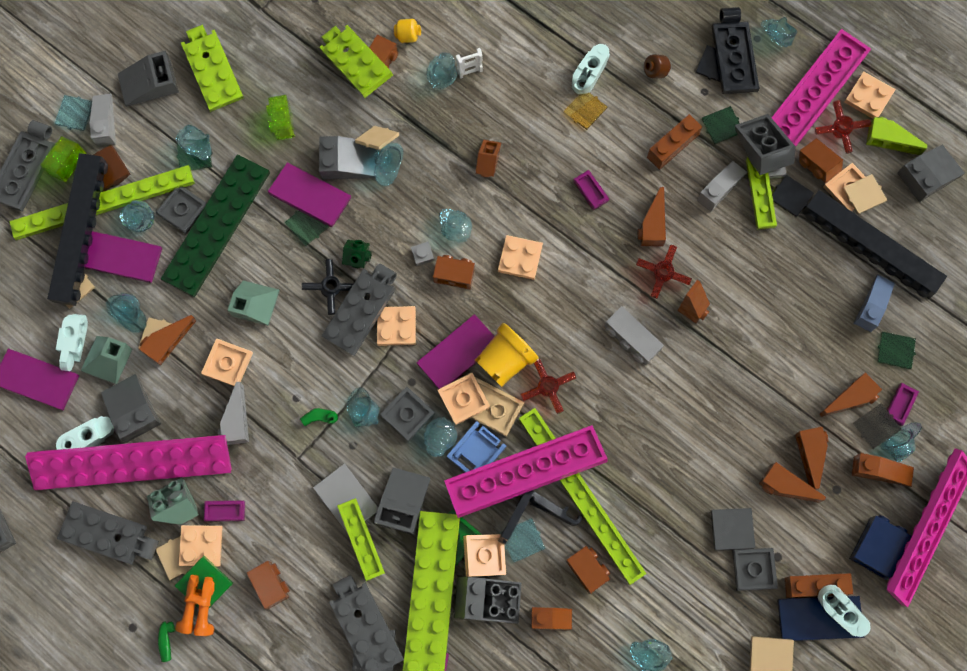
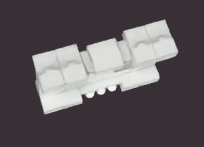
(477, 62)

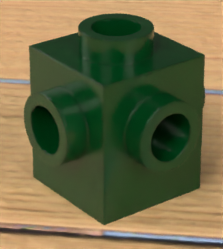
(356, 253)

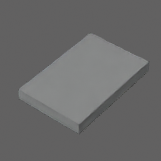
(342, 487)

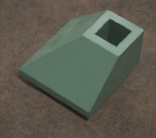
(253, 302)
(107, 359)
(172, 503)

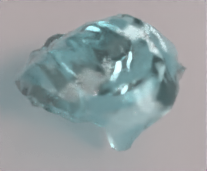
(779, 31)
(442, 71)
(194, 142)
(137, 216)
(455, 225)
(440, 436)
(651, 655)

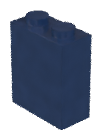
(880, 546)

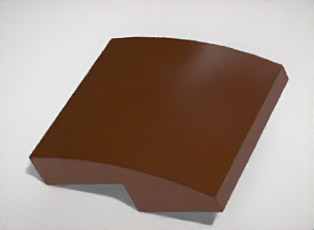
(117, 170)

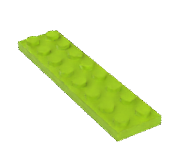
(431, 592)

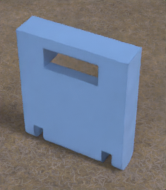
(477, 448)

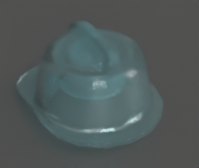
(387, 163)
(127, 311)
(362, 408)
(902, 443)

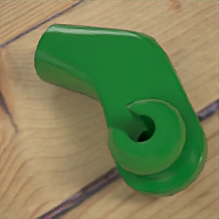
(319, 414)
(164, 641)

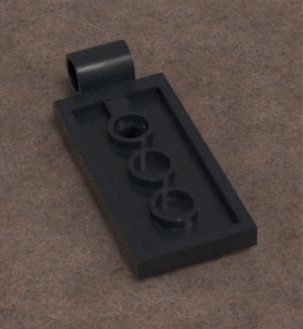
(737, 61)

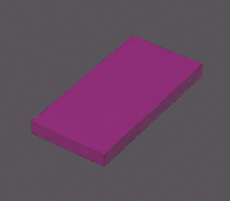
(309, 194)
(123, 257)
(456, 352)
(36, 379)

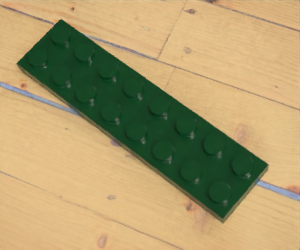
(215, 226)

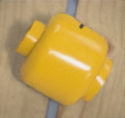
(407, 30)

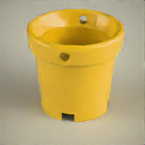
(506, 355)

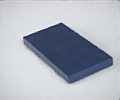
(809, 621)

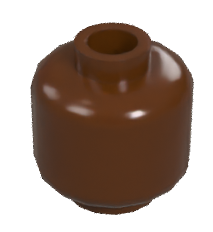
(657, 66)

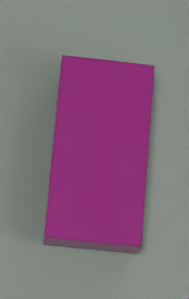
(591, 190)
(902, 403)
(224, 511)

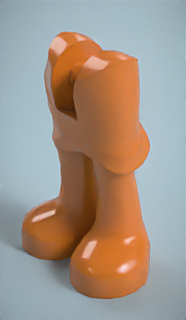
(203, 599)

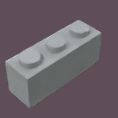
(633, 336)

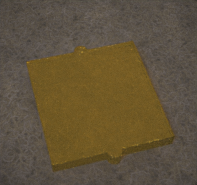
(585, 110)

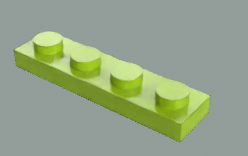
(761, 198)
(361, 539)

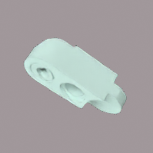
(596, 57)
(71, 340)
(99, 427)
(837, 607)

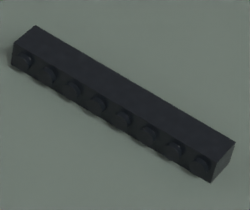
(77, 230)
(874, 245)

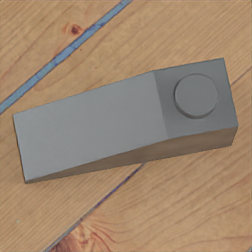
(102, 121)
(721, 186)
(235, 418)

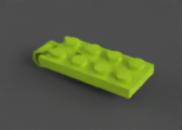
(358, 64)
(212, 73)

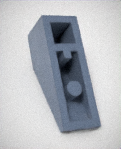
(875, 304)

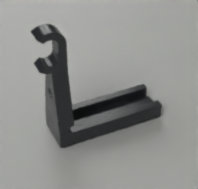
(540, 503)

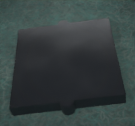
(708, 65)
(791, 196)

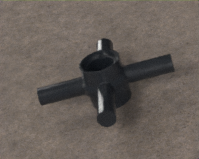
(329, 294)

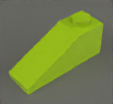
(891, 136)

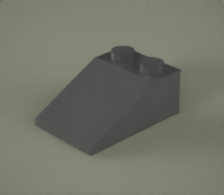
(765, 144)
(345, 159)
(930, 172)
(130, 409)

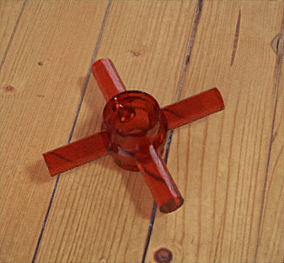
(847, 122)
(666, 264)
(548, 393)

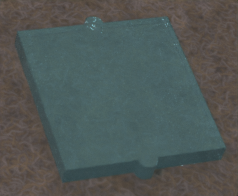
(74, 113)
(524, 541)

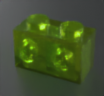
(281, 117)
(62, 159)

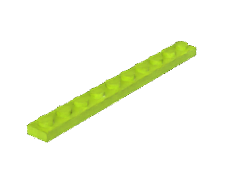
(109, 200)
(589, 506)

